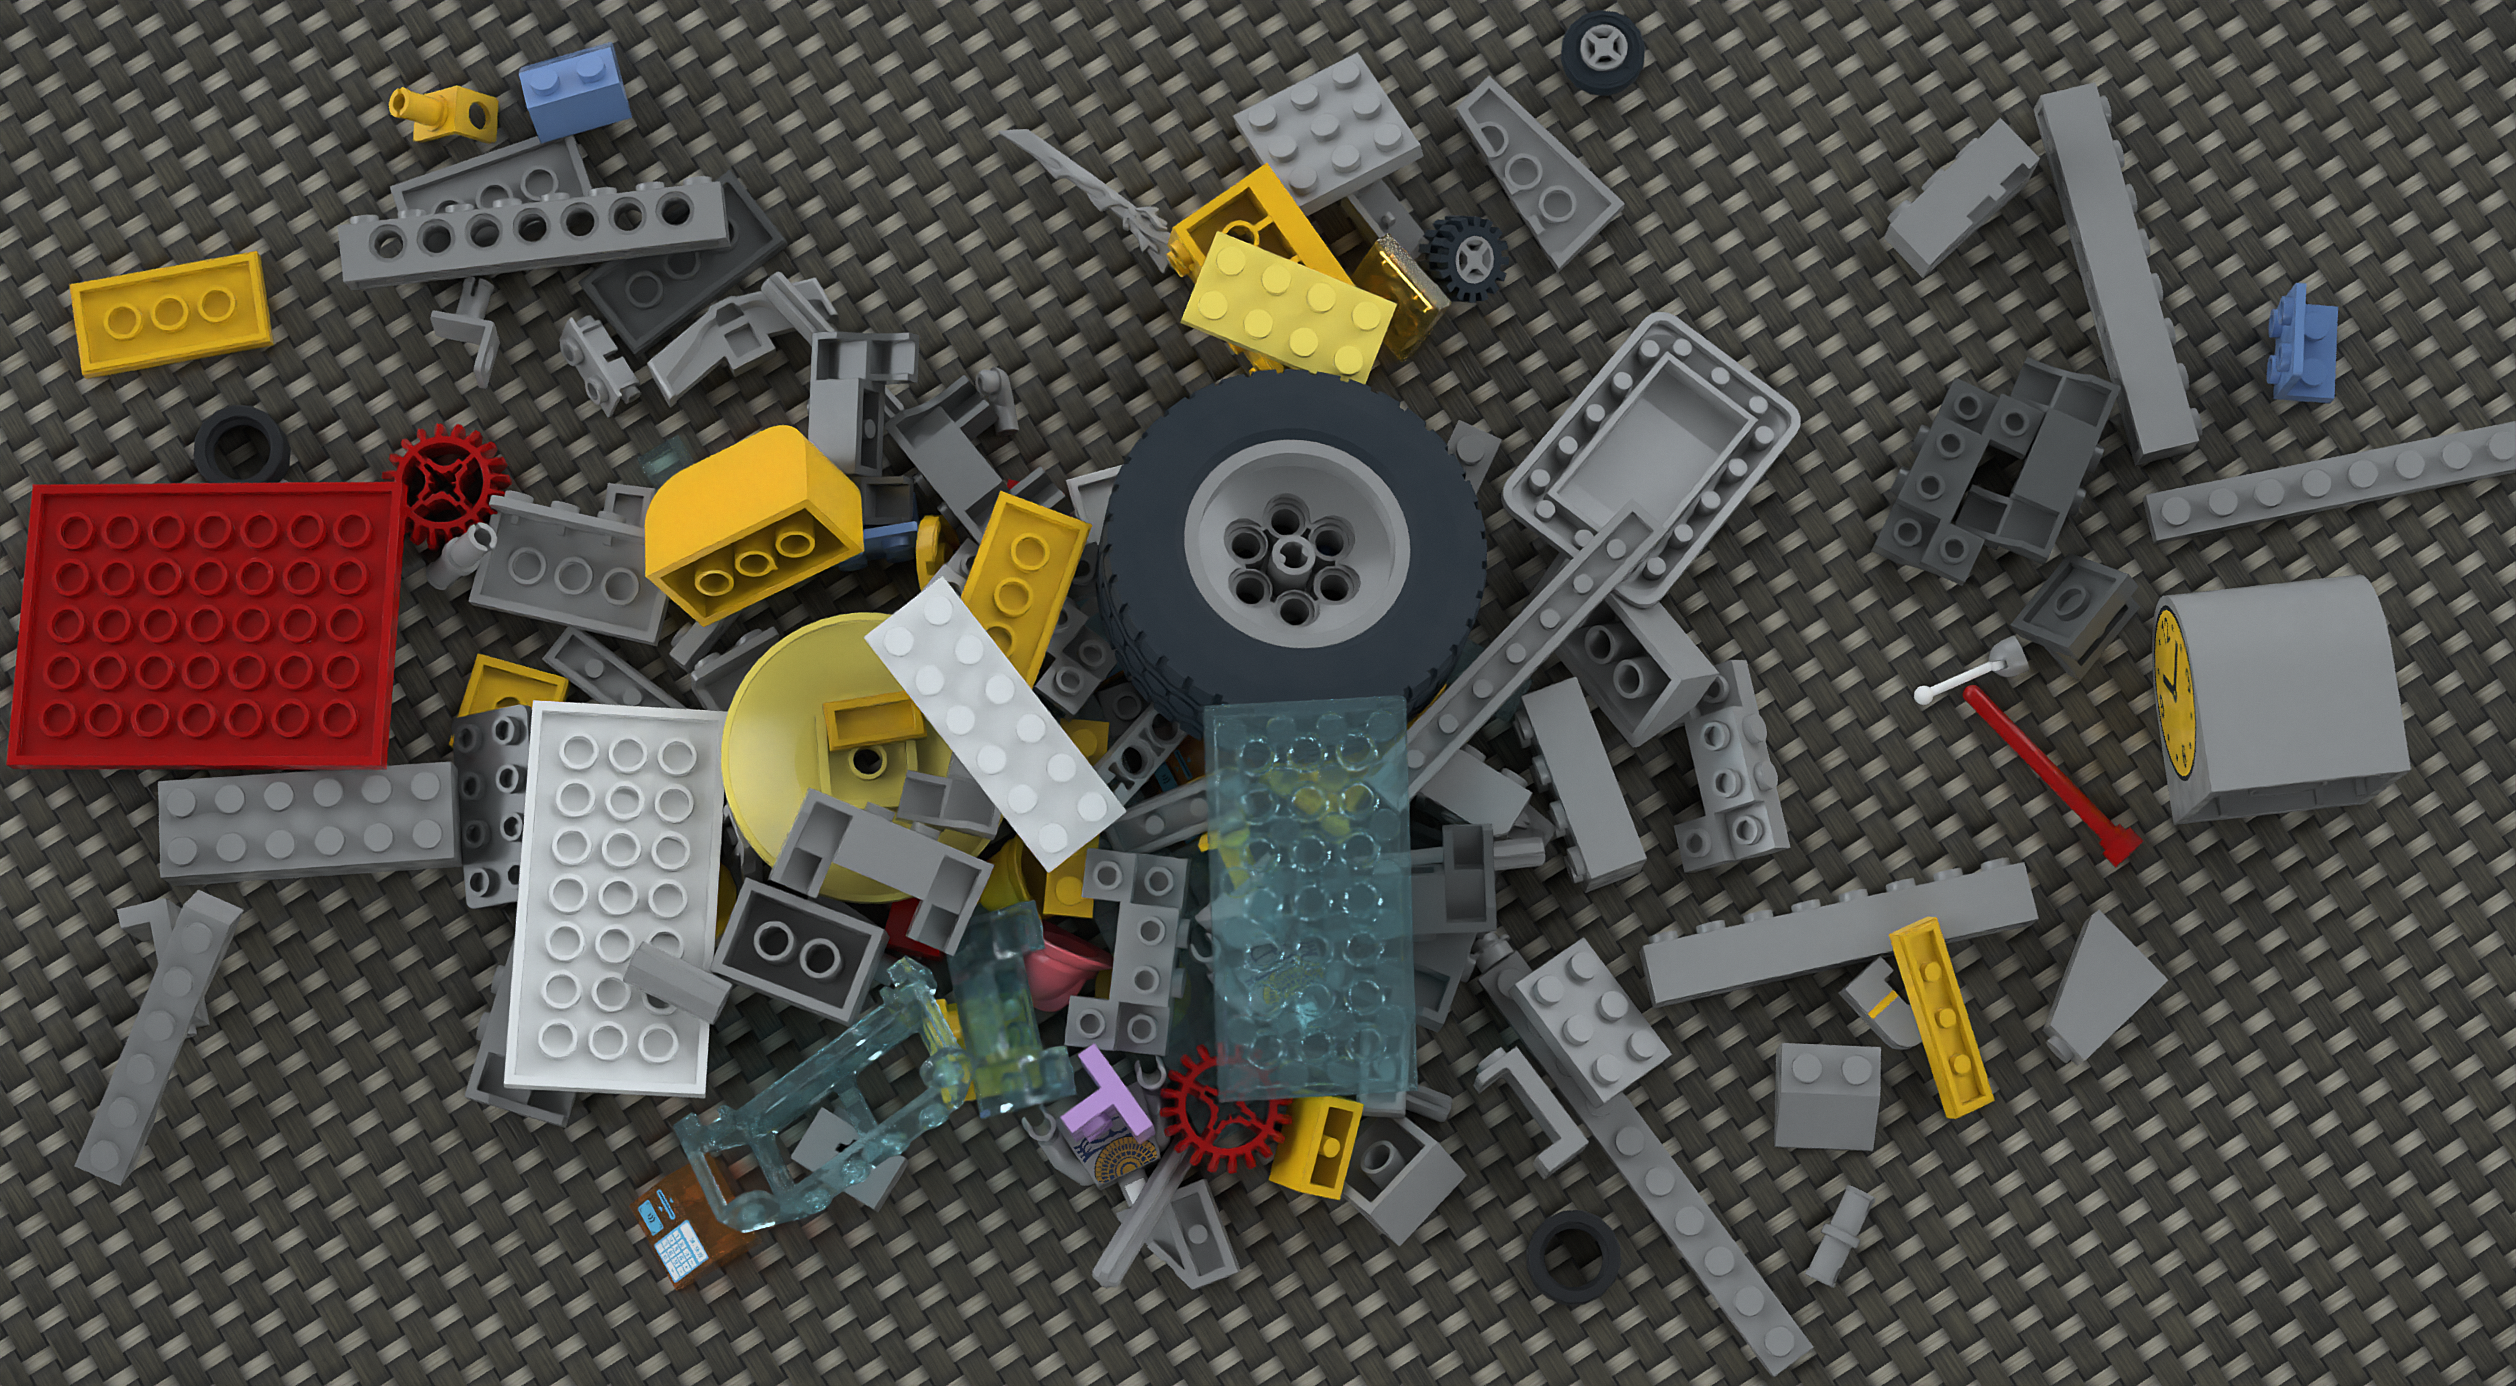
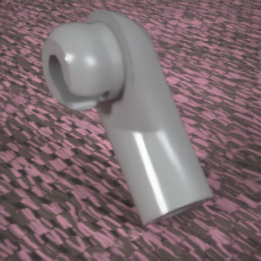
(997, 386)

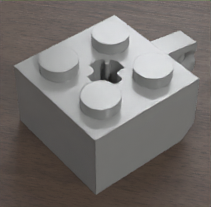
(1477, 794)

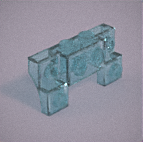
(1000, 1013)

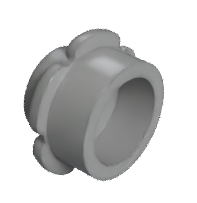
(1491, 951)

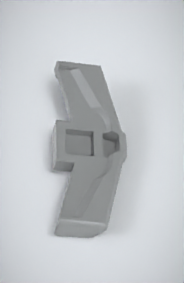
(733, 332)

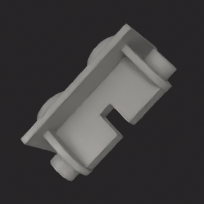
(585, 347)

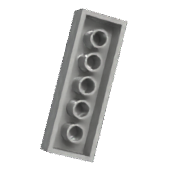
(309, 824)

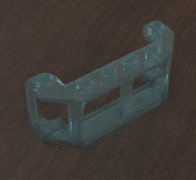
(830, 1071)

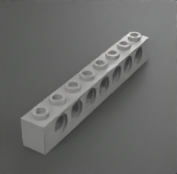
(365, 234)

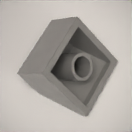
(1826, 1096)
(1398, 1175)

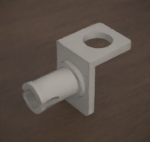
(470, 327)

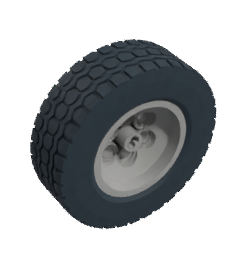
(1340, 475)

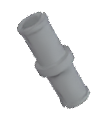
(461, 556)
(1840, 1236)

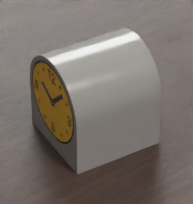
(2276, 699)

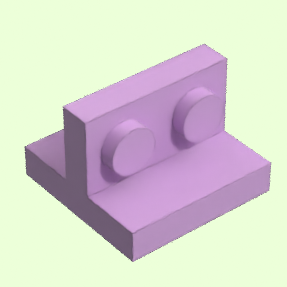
(1093, 1114)

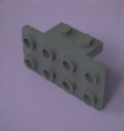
(492, 784)

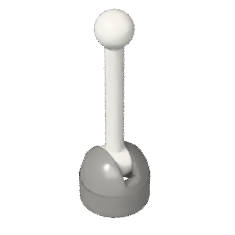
(2004, 659)

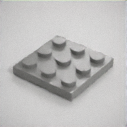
(1329, 134)

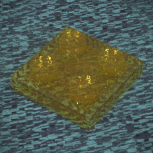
(1398, 278)

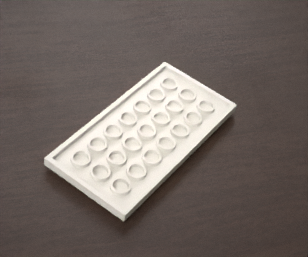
(612, 857)

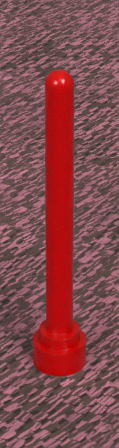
(2114, 839)

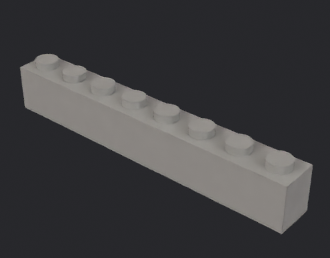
(2117, 273)
(1835, 934)

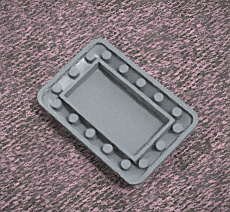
(1659, 426)

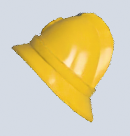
(1014, 878)

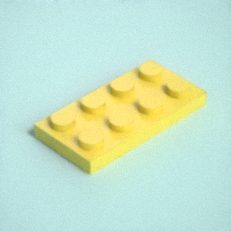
(1287, 311)

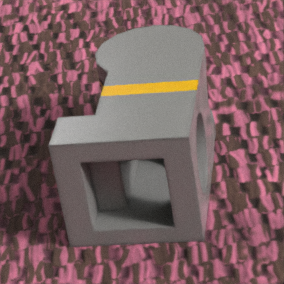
(1882, 1007)

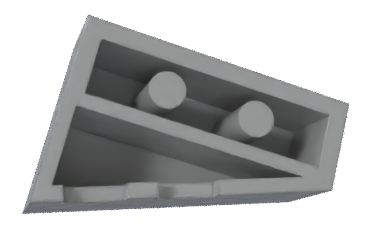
(1961, 198)

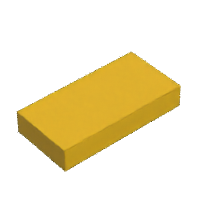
(873, 721)

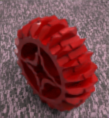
(458, 474)
(1203, 1144)

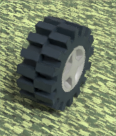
(1478, 251)

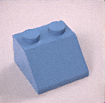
(575, 92)

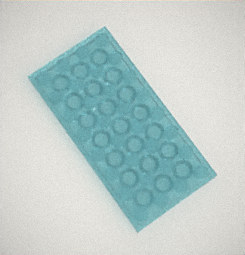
(1310, 898)

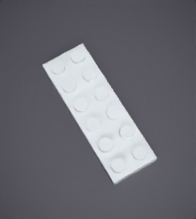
(995, 724)

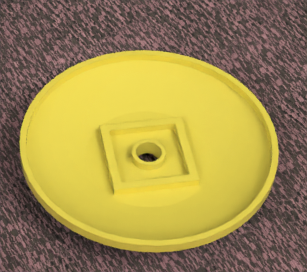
(780, 746)

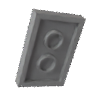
(1589, 1023)

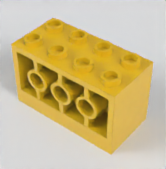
(1262, 215)

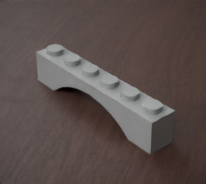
(157, 1036)

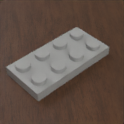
(516, 171)

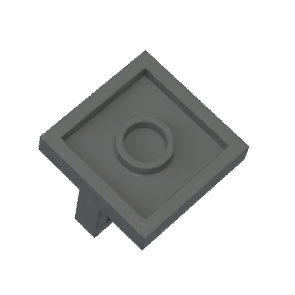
(2078, 612)

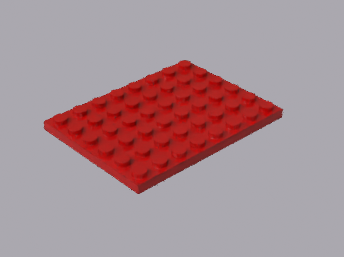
(208, 626)

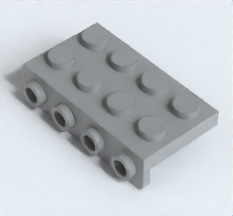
(569, 570)

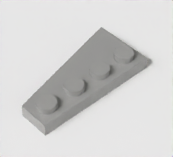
(1541, 177)

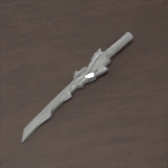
(1141, 221)

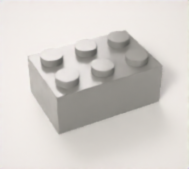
(799, 952)

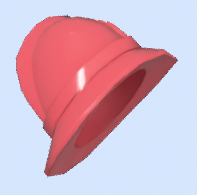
(1062, 967)

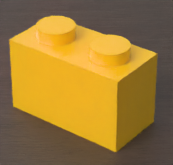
(1317, 1145)

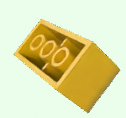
(750, 524)

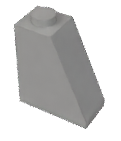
(2099, 990)

